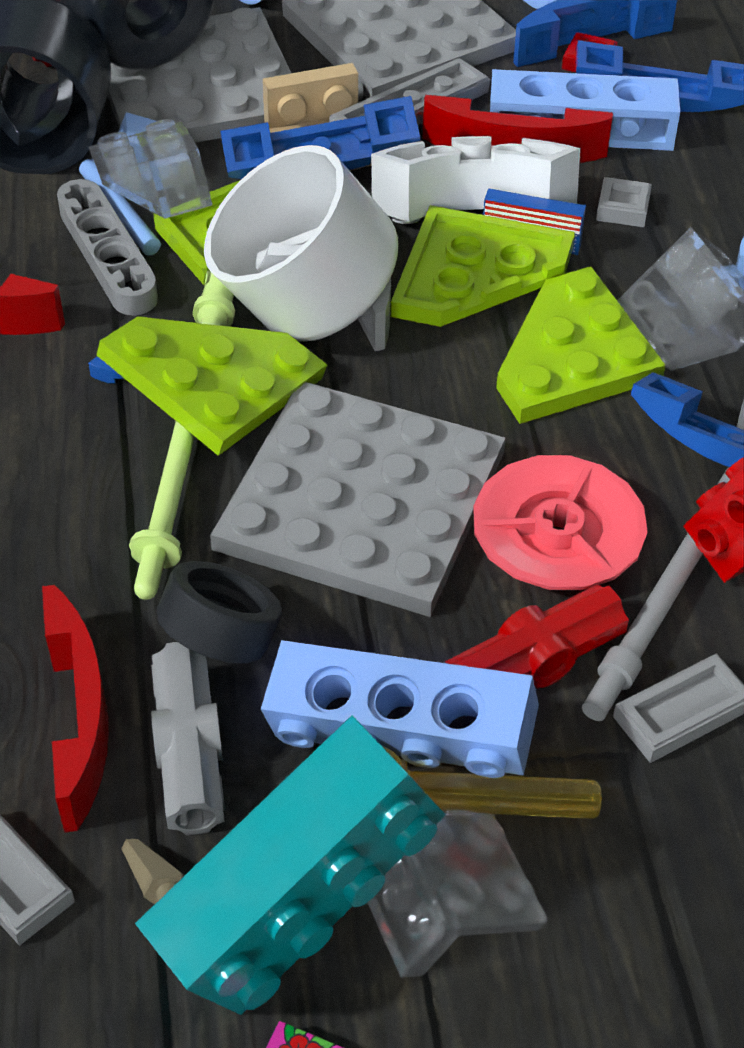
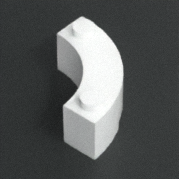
(458, 176)

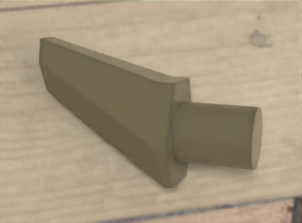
(150, 869)

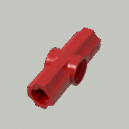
(550, 640)

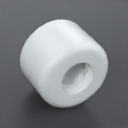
(302, 244)

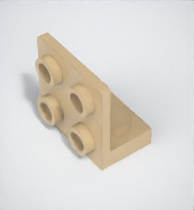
(309, 96)

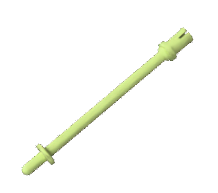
(156, 546)

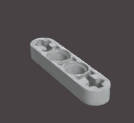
(112, 243)

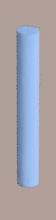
(131, 220)

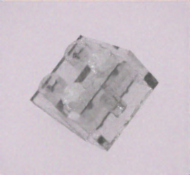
(154, 168)
(689, 303)

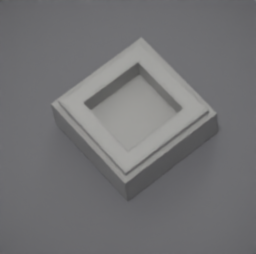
(624, 202)

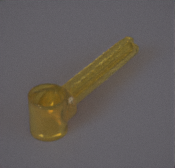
(509, 793)

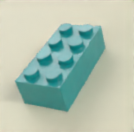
(291, 871)

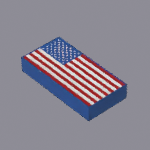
(537, 211)

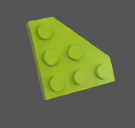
(474, 263)
(573, 349)
(211, 376)

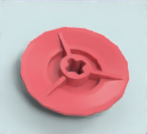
(594, 506)

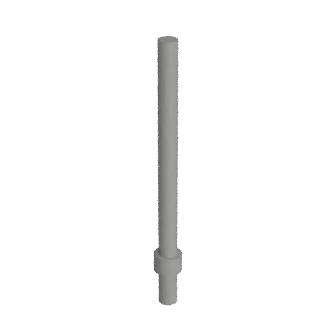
(623, 662)

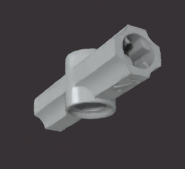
(187, 740)

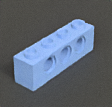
(642, 107)
(313, 675)

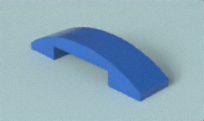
(558, 21)
(697, 92)
(351, 139)
(675, 410)

